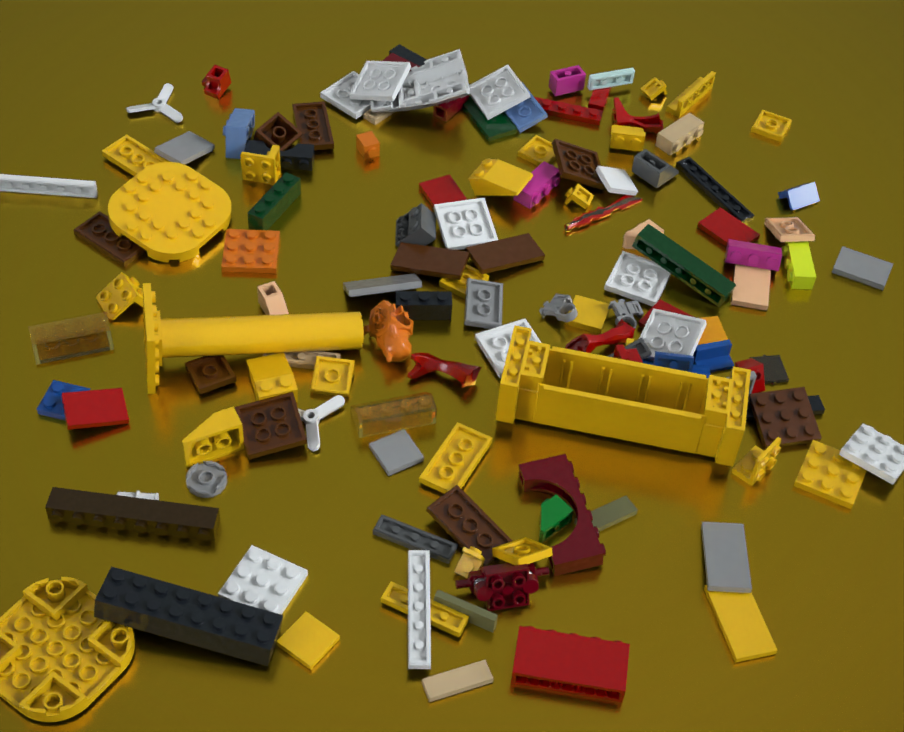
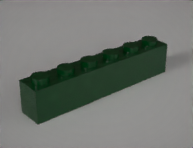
(684, 265)

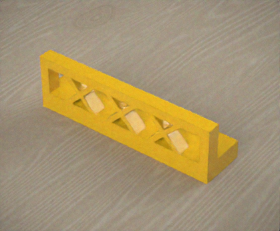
(691, 95)

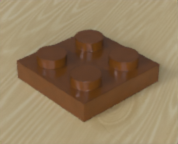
(210, 372)

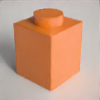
(368, 145)

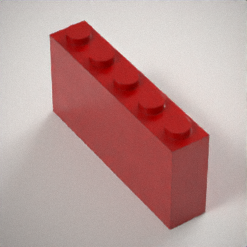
(571, 663)

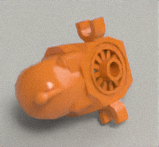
(392, 330)

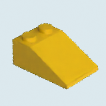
(498, 179)
(271, 376)
(214, 438)

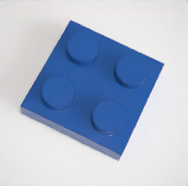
(51, 404)

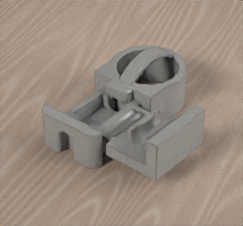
(558, 306)
(626, 311)

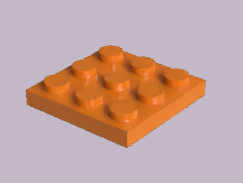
(250, 251)

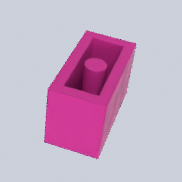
(567, 80)

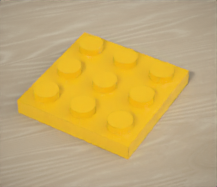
(830, 475)

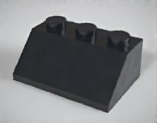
(425, 304)

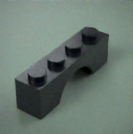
(298, 158)

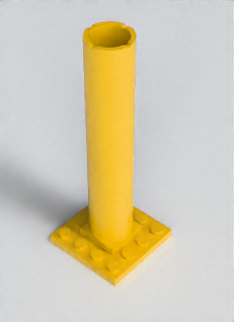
(242, 335)

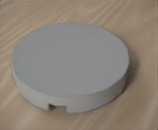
(206, 479)

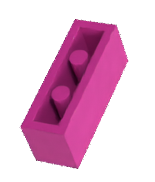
(543, 180)
(753, 255)

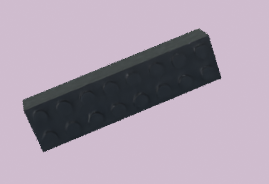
(188, 616)

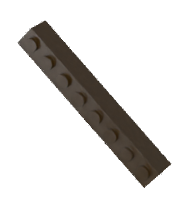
(133, 514)

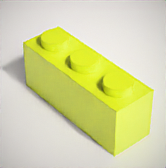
(799, 265)

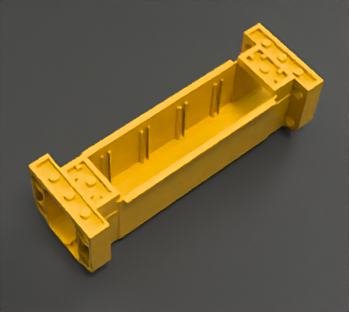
(623, 399)

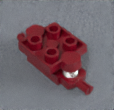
(503, 584)

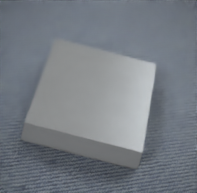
(184, 148)
(862, 268)
(483, 303)

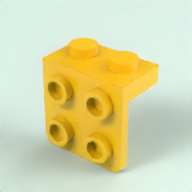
(627, 138)
(120, 295)

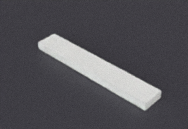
(48, 186)
(419, 610)

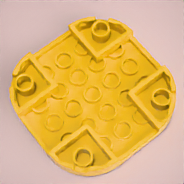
(169, 211)
(57, 651)

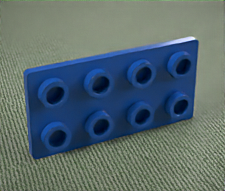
(678, 362)

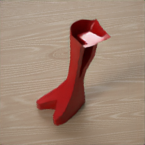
(648, 123)
(589, 342)
(427, 363)

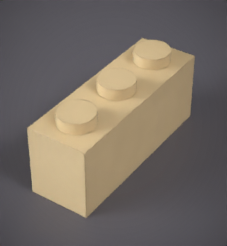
(679, 134)

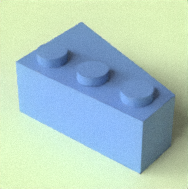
(238, 130)

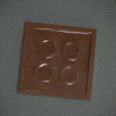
(577, 163)
(785, 416)
(271, 425)

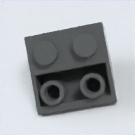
(652, 168)
(416, 226)

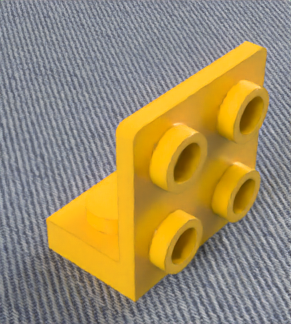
(261, 167)
(756, 462)

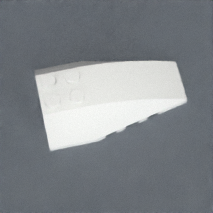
(429, 85)

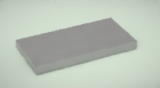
(382, 285)
(726, 557)

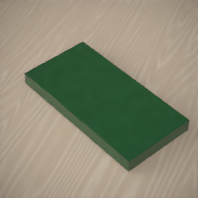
(493, 128)

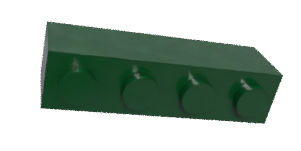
(274, 202)

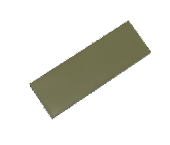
(612, 513)
(477, 615)

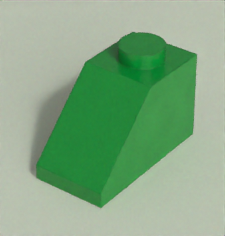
(553, 517)

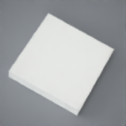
(616, 180)

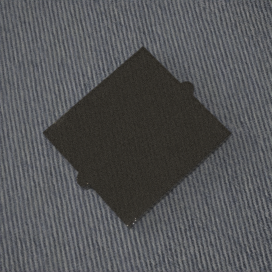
(773, 369)

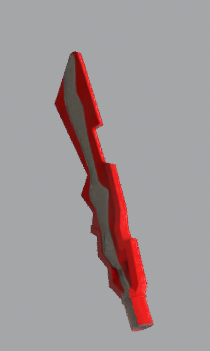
(602, 212)

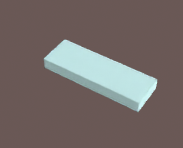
(611, 79)

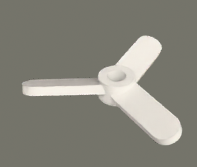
(159, 105)
(313, 416)

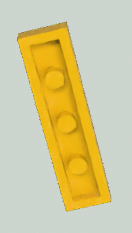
(440, 615)

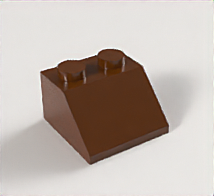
(277, 132)

